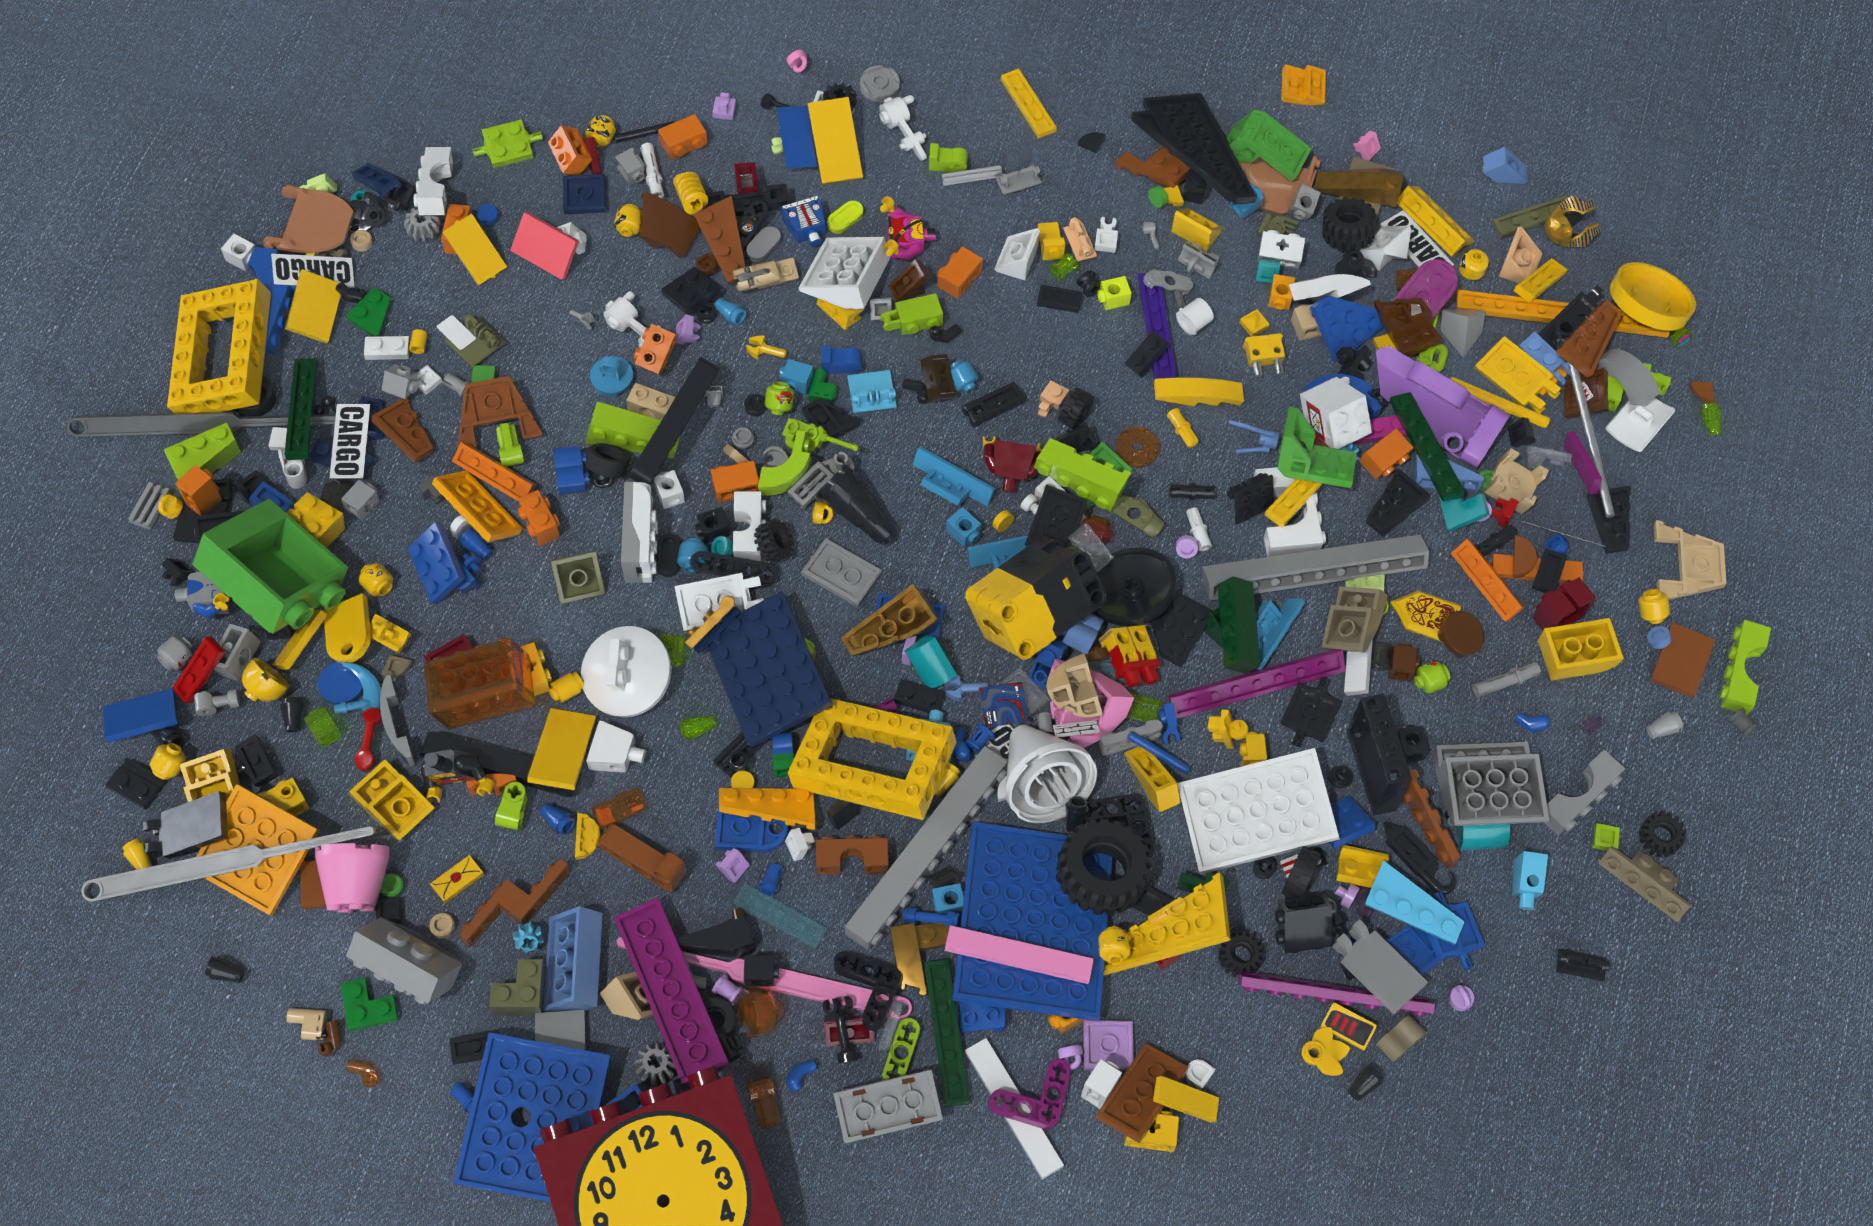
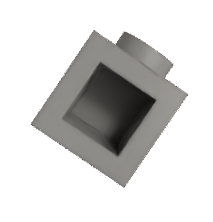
(400, 381)

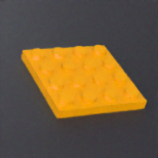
(264, 824)

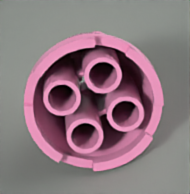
(351, 875)

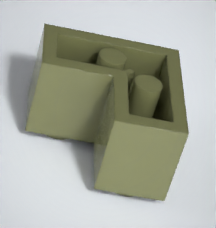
(525, 995)

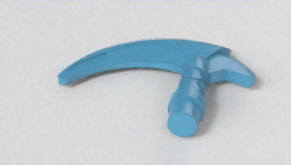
(371, 691)

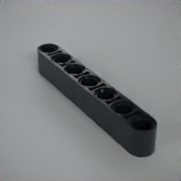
(674, 421)
(491, 759)

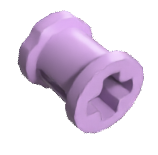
(727, 990)

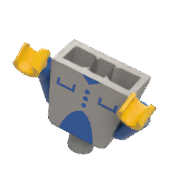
(203, 596)

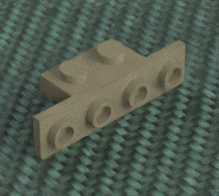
(1648, 880)

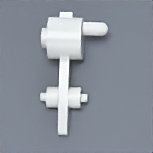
(896, 113)
(622, 314)

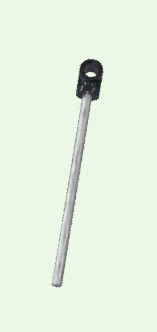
(1559, 337)

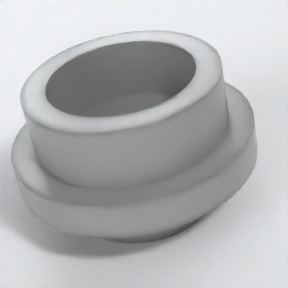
(742, 438)

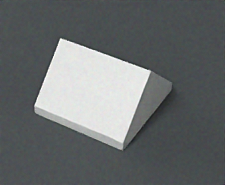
(1018, 254)

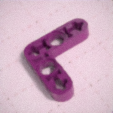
(1037, 1107)

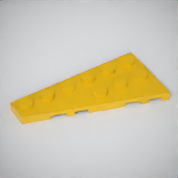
(1179, 927)

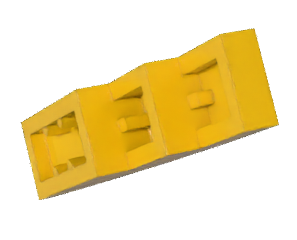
(1198, 390)

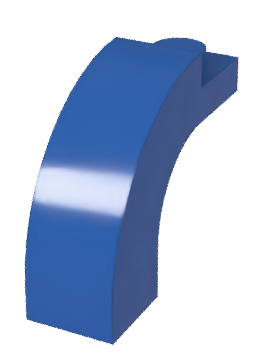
(1360, 385)

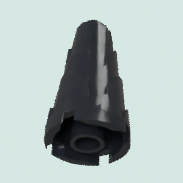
(853, 502)

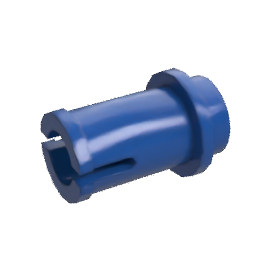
(769, 884)
(463, 1095)

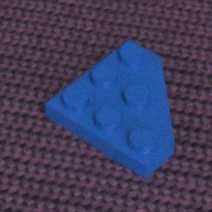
(1344, 323)

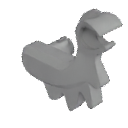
(833, 465)

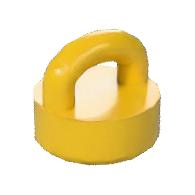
(170, 506)
(817, 514)

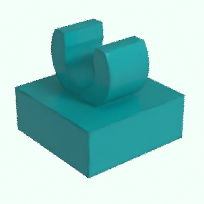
(1266, 270)

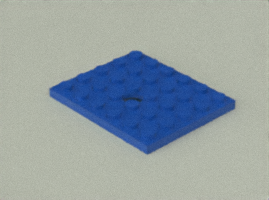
(531, 1074)

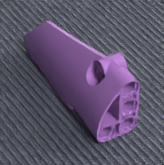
(1445, 405)

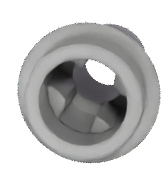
(1666, 725)

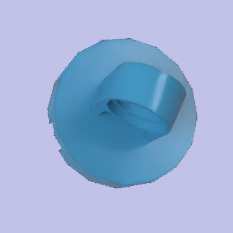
(611, 376)

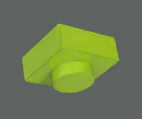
(1605, 837)

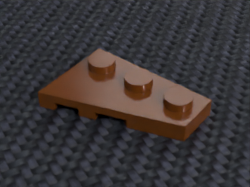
(403, 429)

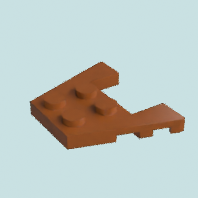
(1160, 167)
(492, 403)

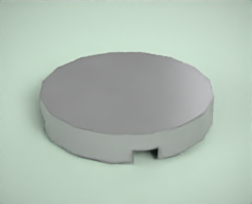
(879, 83)

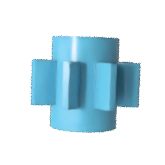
(528, 937)

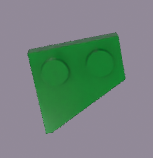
(370, 312)

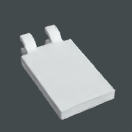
(700, 597)

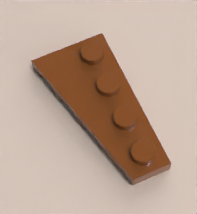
(1587, 343)

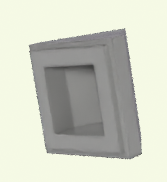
(879, 306)

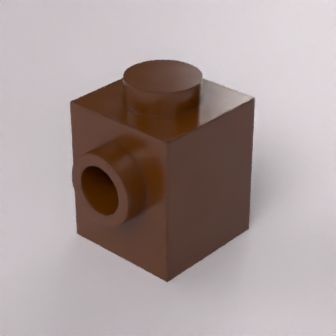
(1403, 662)

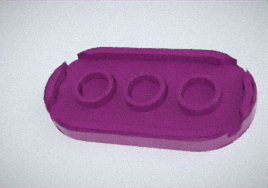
(1432, 282)

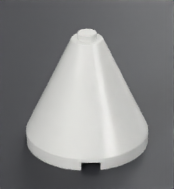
(1045, 774)

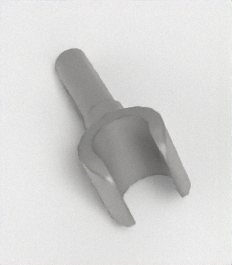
(1149, 228)
(586, 318)

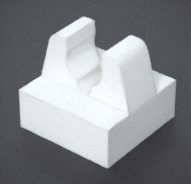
(799, 843)

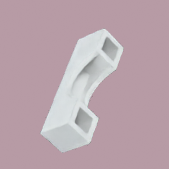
(430, 195)

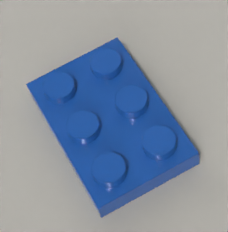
(436, 563)

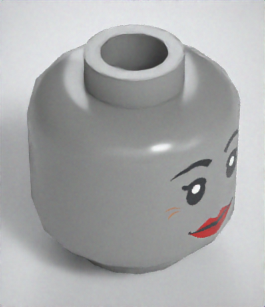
(175, 653)

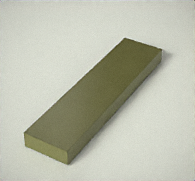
(1526, 218)

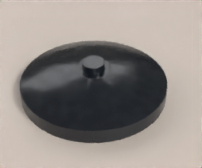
(1137, 586)

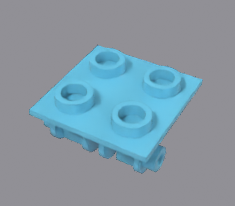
(871, 391)

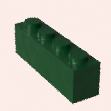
(1238, 625)

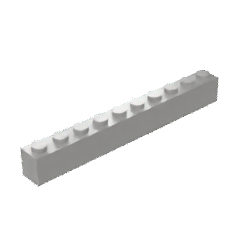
(1322, 565)
(926, 848)

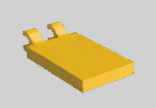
(1517, 374)

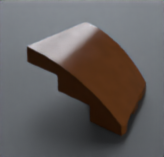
(666, 225)
(1408, 325)

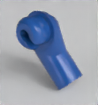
(1533, 724)
(961, 750)
(797, 1072)

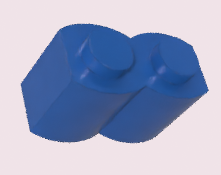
(569, 469)

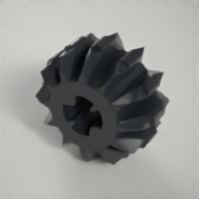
(841, 91)

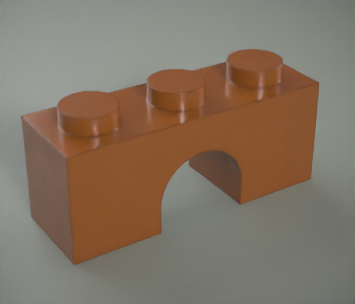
(832, 851)

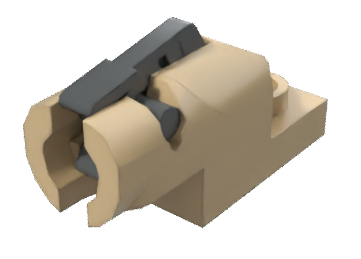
(765, 274)

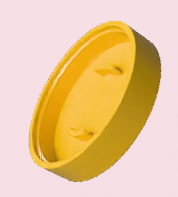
(1652, 296)

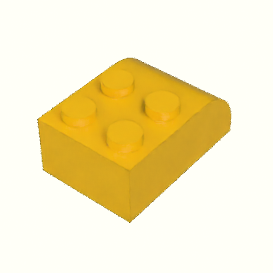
(1580, 649)

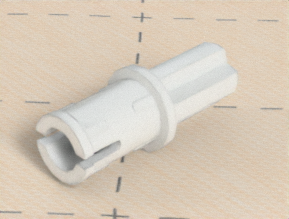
(1198, 529)

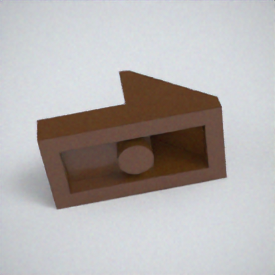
(909, 282)

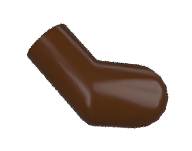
(332, 1041)

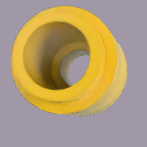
(566, 687)

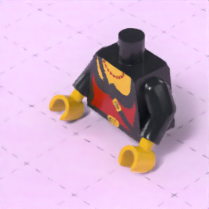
(452, 767)

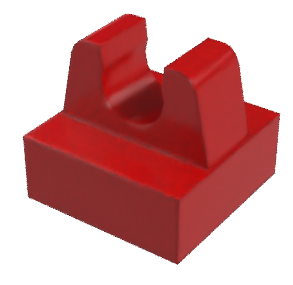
(1506, 512)

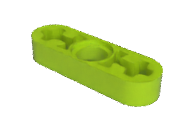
(900, 1034)

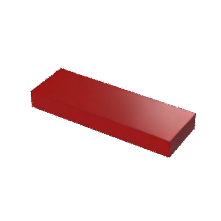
(198, 669)

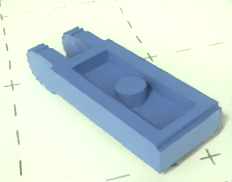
(1545, 355)

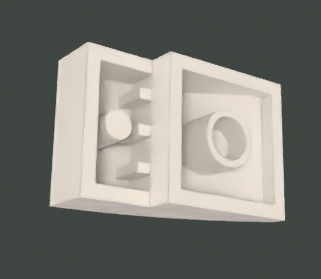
(1331, 285)

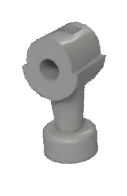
(206, 703)

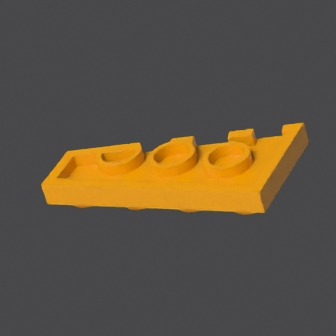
(770, 803)

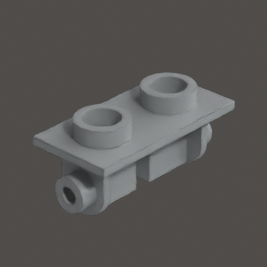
(1019, 180)

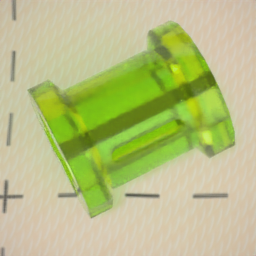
(1063, 267)

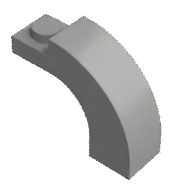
(1631, 374)

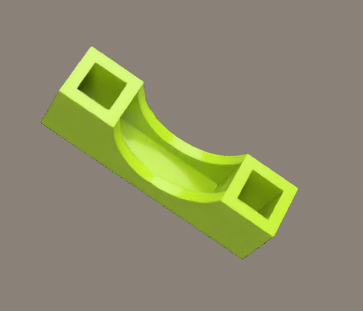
(1739, 689)

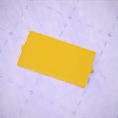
(474, 249)

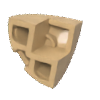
(1073, 689)

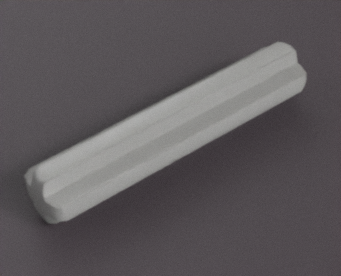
(971, 175)

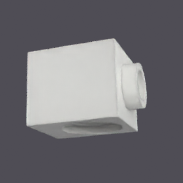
(238, 251)
(672, 496)

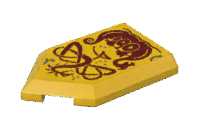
(1423, 612)

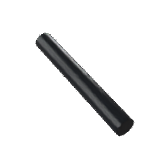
(639, 132)

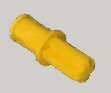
(1182, 428)

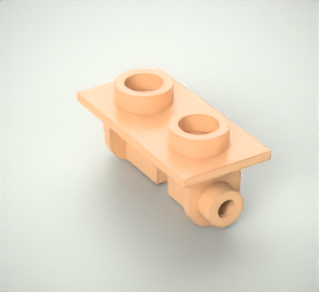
(1079, 240)

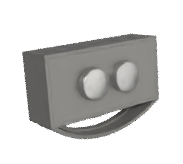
(404, 959)

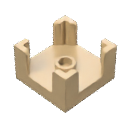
(1515, 481)

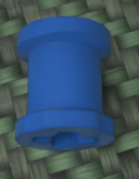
(979, 738)

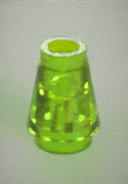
(1712, 418)
(696, 726)

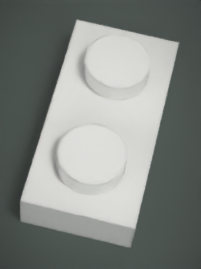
(386, 347)

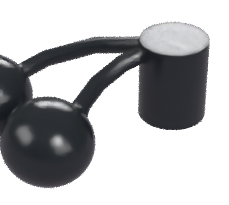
(327, 402)

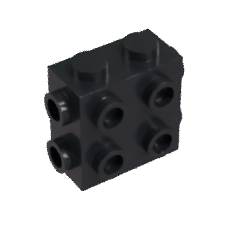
(1305, 923)

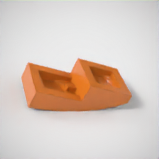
(500, 782)

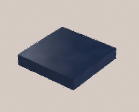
(584, 194)

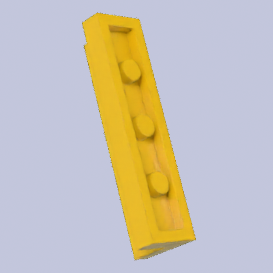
(1434, 220)

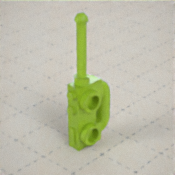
(1427, 355)
(816, 435)

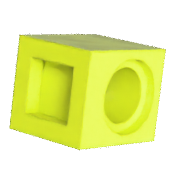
(1120, 288)

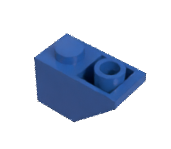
(1045, 660)

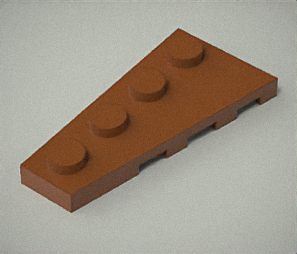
(723, 236)
(1430, 822)

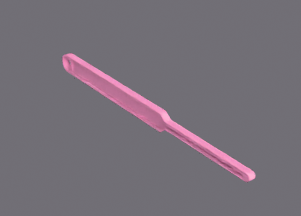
(795, 983)

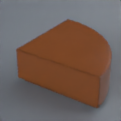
(1703, 390)

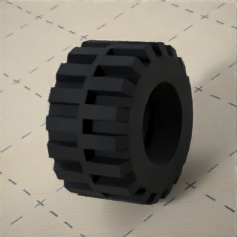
(1349, 224)

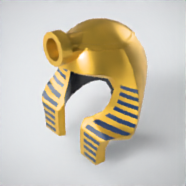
(1559, 225)

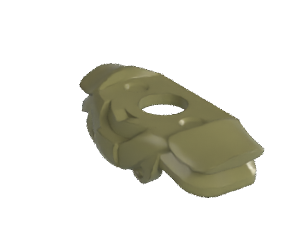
(1147, 522)

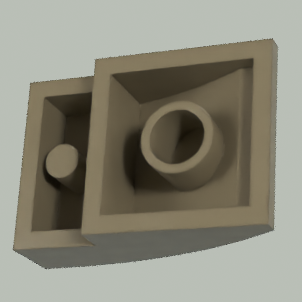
(1354, 619)

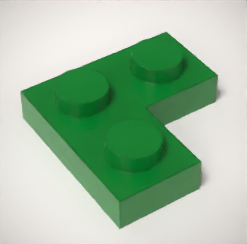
(362, 1011)

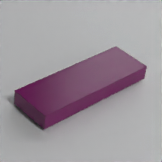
(1582, 462)

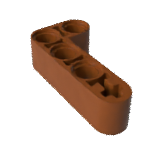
(660, 869)

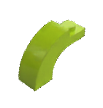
(783, 477)

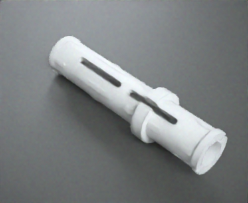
(653, 177)

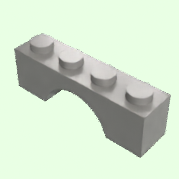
(1600, 775)

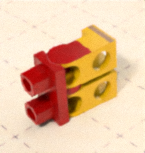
(1131, 654)

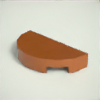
(1523, 556)

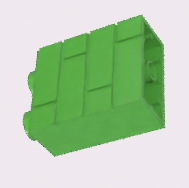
(271, 567)

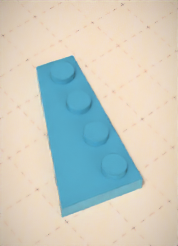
(1408, 903)

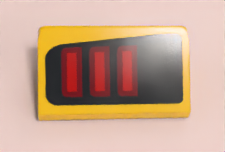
(1349, 1026)

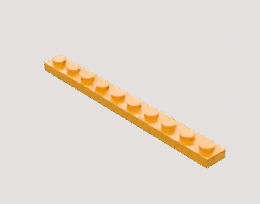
(1537, 310)

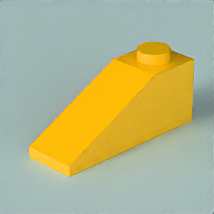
(1154, 778)

